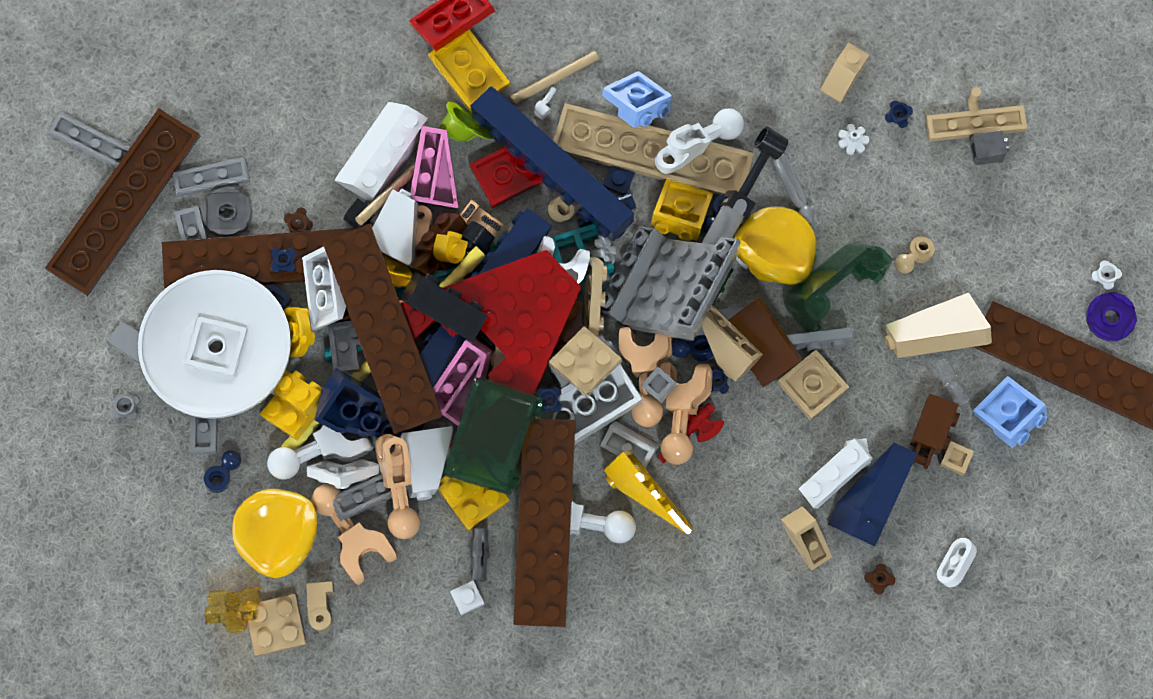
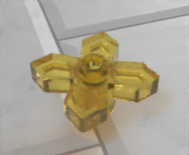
(233, 608)

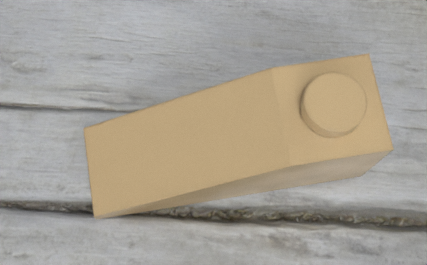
(730, 347)

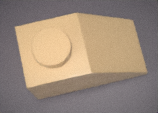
(844, 72)
(807, 537)

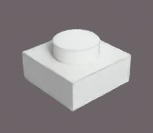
(467, 597)

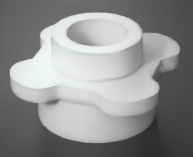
(1107, 267)

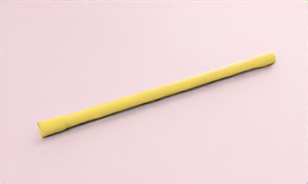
(466, 266)

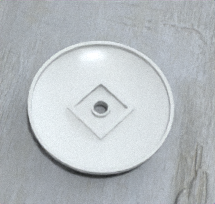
(205, 310)

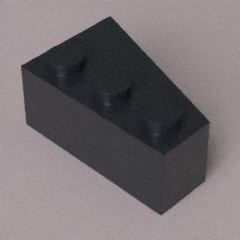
(444, 306)

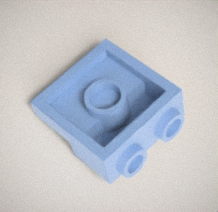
(638, 99)
(1011, 412)

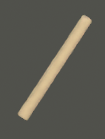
(554, 78)
(372, 208)

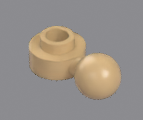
(566, 211)
(905, 262)

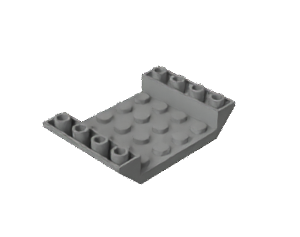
(667, 283)

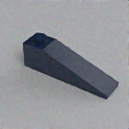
(353, 408)
(871, 499)

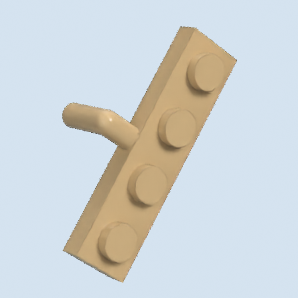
(975, 121)

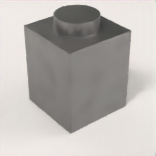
(989, 147)

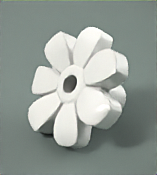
(853, 139)
(604, 250)

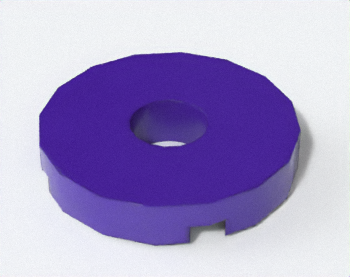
(1104, 329)

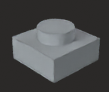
(659, 384)

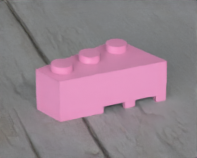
(433, 171)
(456, 381)

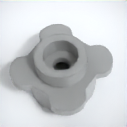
(120, 401)

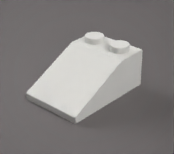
(323, 293)

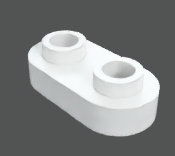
(956, 562)

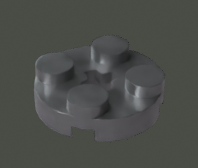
(216, 203)

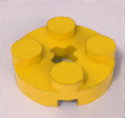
(300, 330)

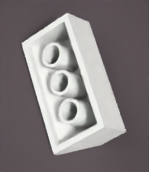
(383, 151)
(604, 405)

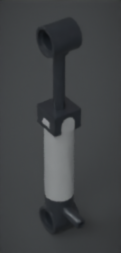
(735, 204)

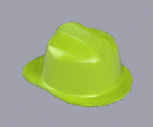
(461, 125)

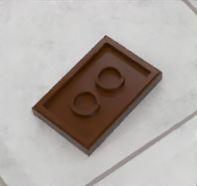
(767, 336)

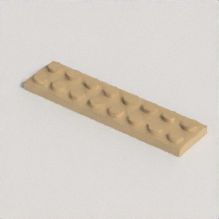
(616, 143)

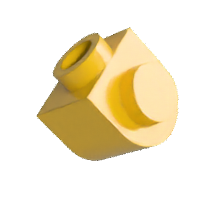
(449, 247)

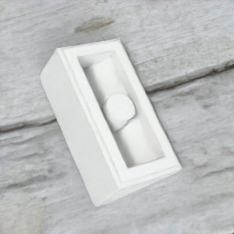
(622, 439)

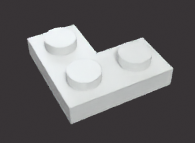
(343, 475)

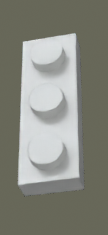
(835, 473)

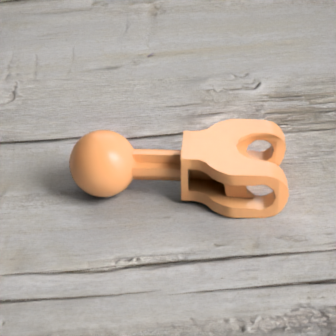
(643, 363)
(681, 402)
(395, 471)
(354, 538)

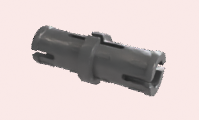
(479, 554)

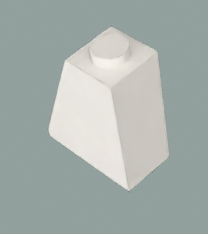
(397, 227)
(427, 460)

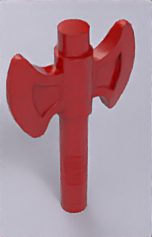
(700, 422)

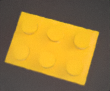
(468, 68)

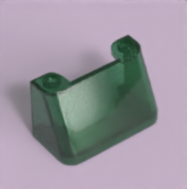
(808, 301)
(492, 435)

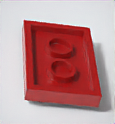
(449, 19)
(503, 177)

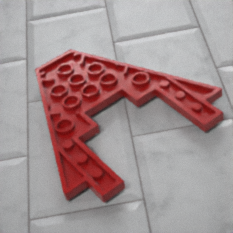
(525, 313)

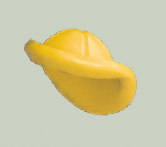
(777, 245)
(275, 531)

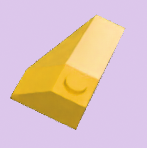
(636, 482)

